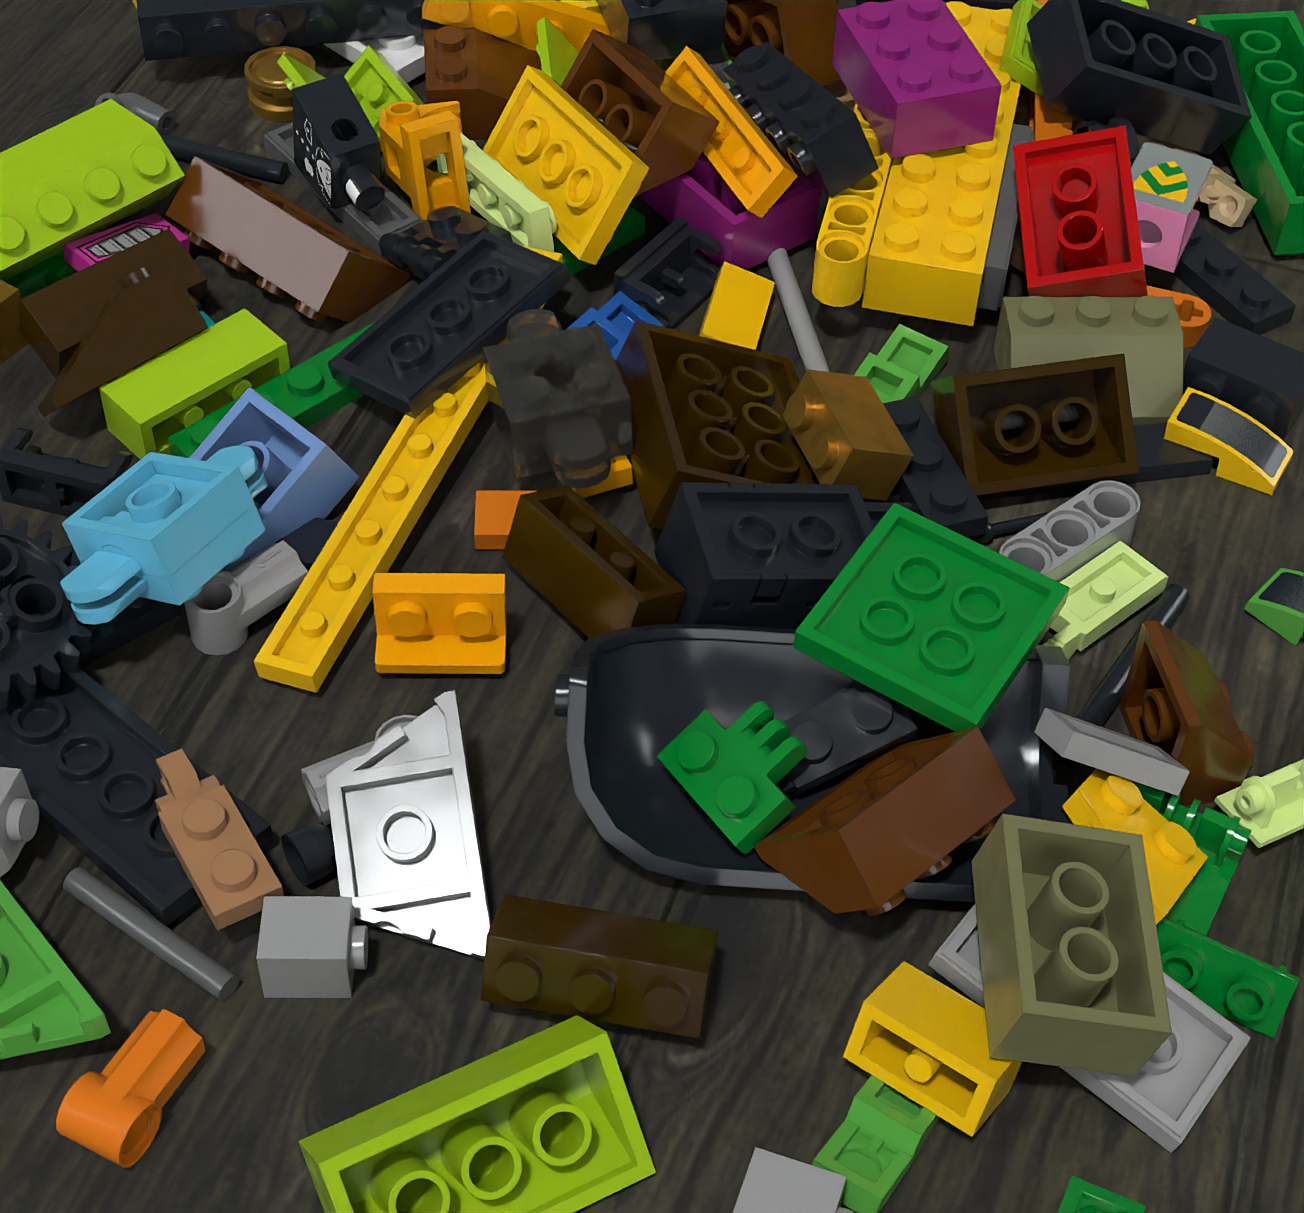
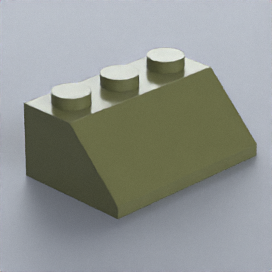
(1074, 328)

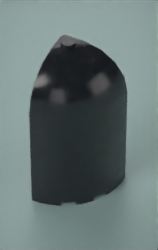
(648, 683)

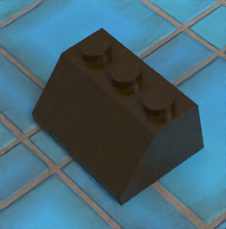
(1038, 423)

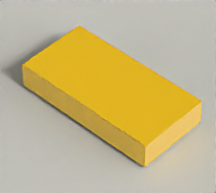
(737, 307)

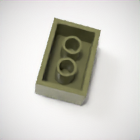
(1069, 946)

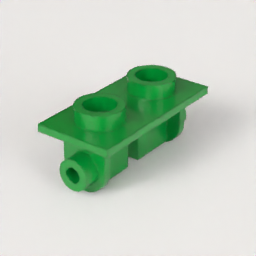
(1226, 978)

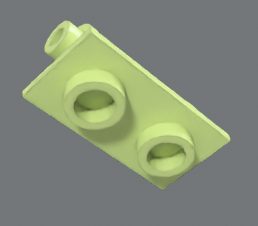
(1268, 804)

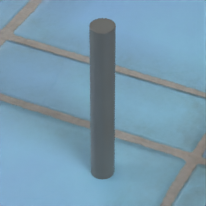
(151, 933)

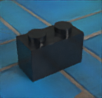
(1248, 374)

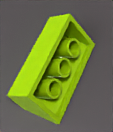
(78, 182)
(506, 1134)

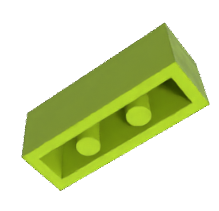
(191, 381)

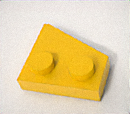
(1169, 849)

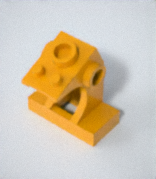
(410, 142)

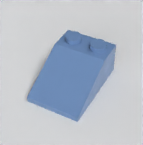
(300, 470)

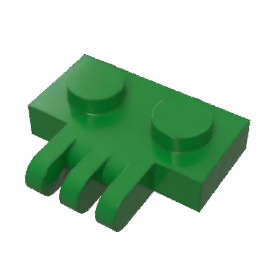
(737, 771)

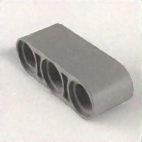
(1077, 530)

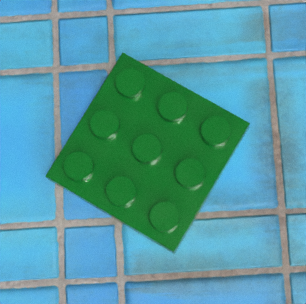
(931, 619)

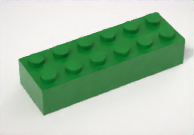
(1270, 145)

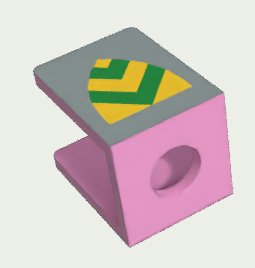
(1165, 194)

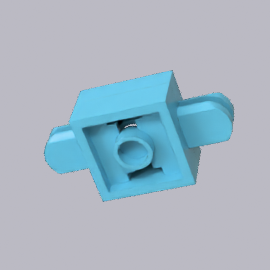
(162, 531)

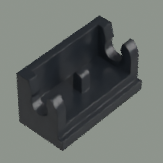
(671, 273)
(52, 481)

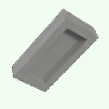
(1111, 751)

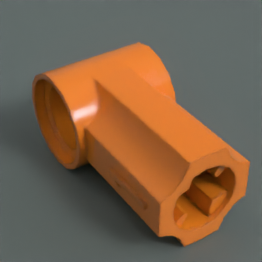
(122, 1105)

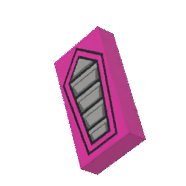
(101, 245)

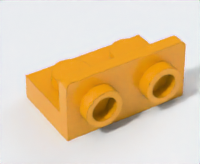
(440, 623)

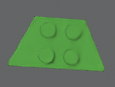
(39, 994)

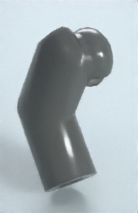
(149, 111)

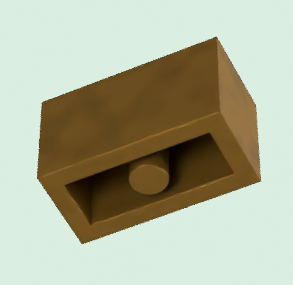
(847, 433)

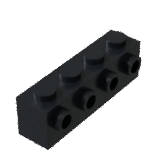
(801, 118)

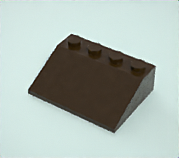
(706, 415)

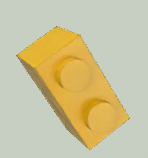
(931, 1048)

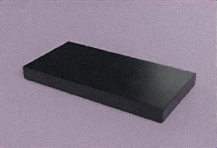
(446, 322)

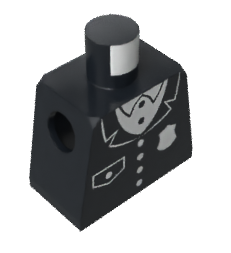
(336, 144)

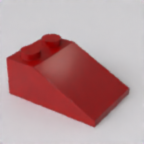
(1080, 216)

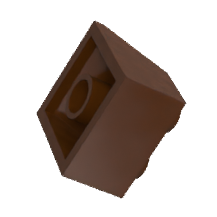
(1186, 712)

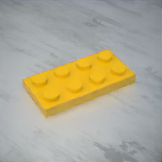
(566, 162)

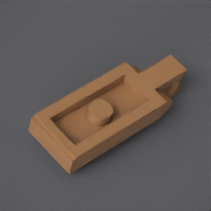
(213, 843)

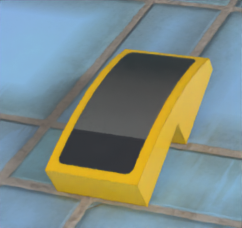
(1245, 447)

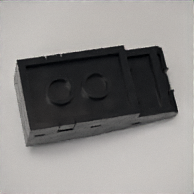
(761, 548)

